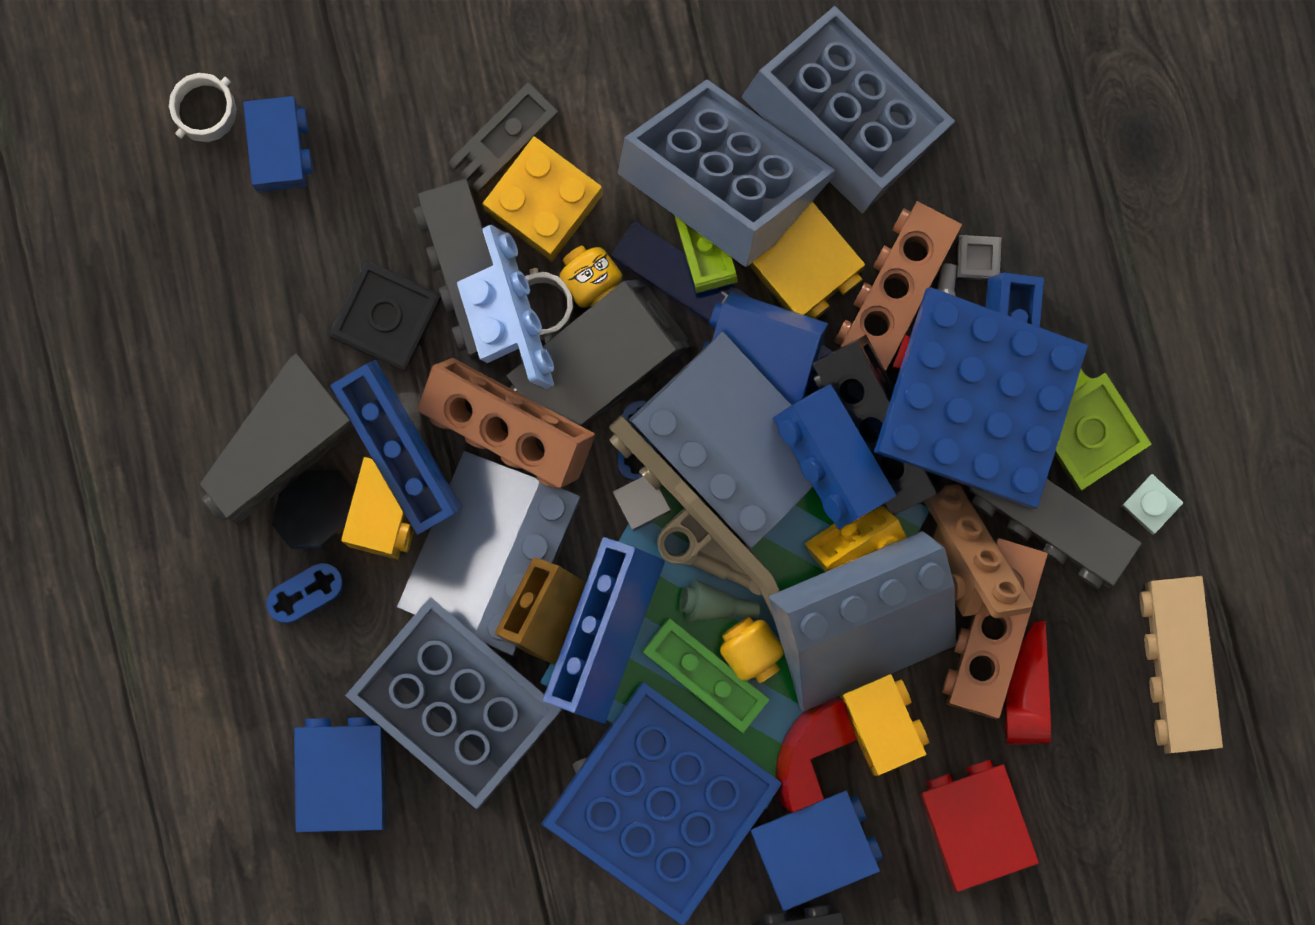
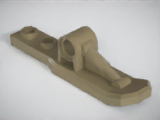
(711, 541)

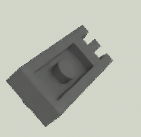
(504, 136)

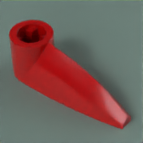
(1028, 692)

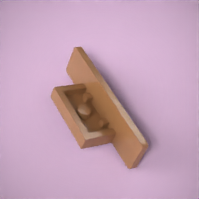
(974, 558)

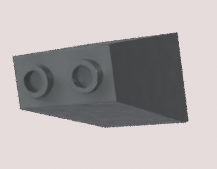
(607, 354)
(276, 443)

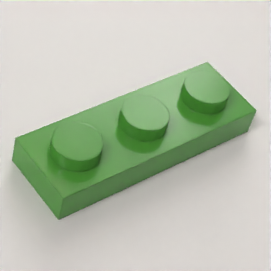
(705, 675)

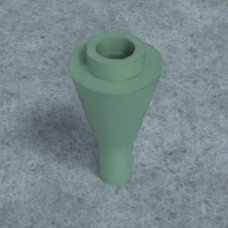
(706, 603)

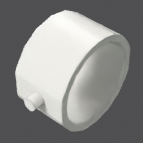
(186, 85)
(544, 277)

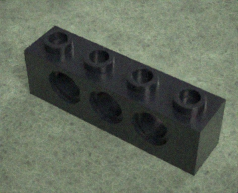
(860, 362)

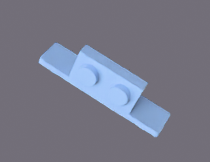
(501, 311)

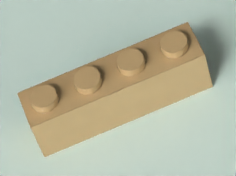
(1182, 665)

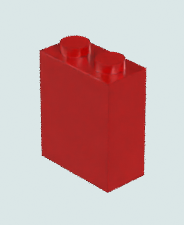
(978, 825)

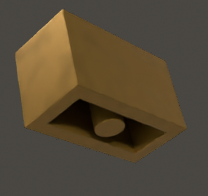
(541, 610)

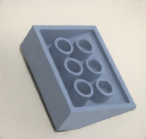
(848, 107)
(723, 171)
(723, 440)
(484, 549)
(866, 619)
(453, 703)

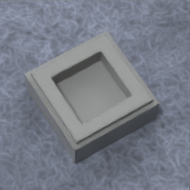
(978, 257)
(641, 503)

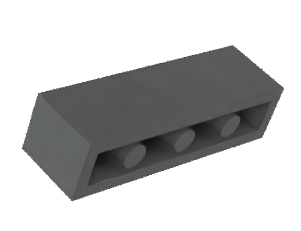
(457, 247)
(1067, 531)

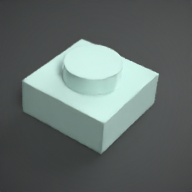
(1152, 504)

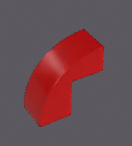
(810, 736)

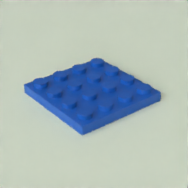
(981, 398)
(661, 803)

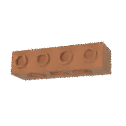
(936, 235)
(563, 440)
(989, 696)

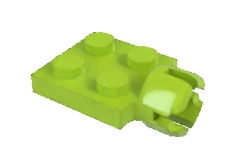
(1097, 432)

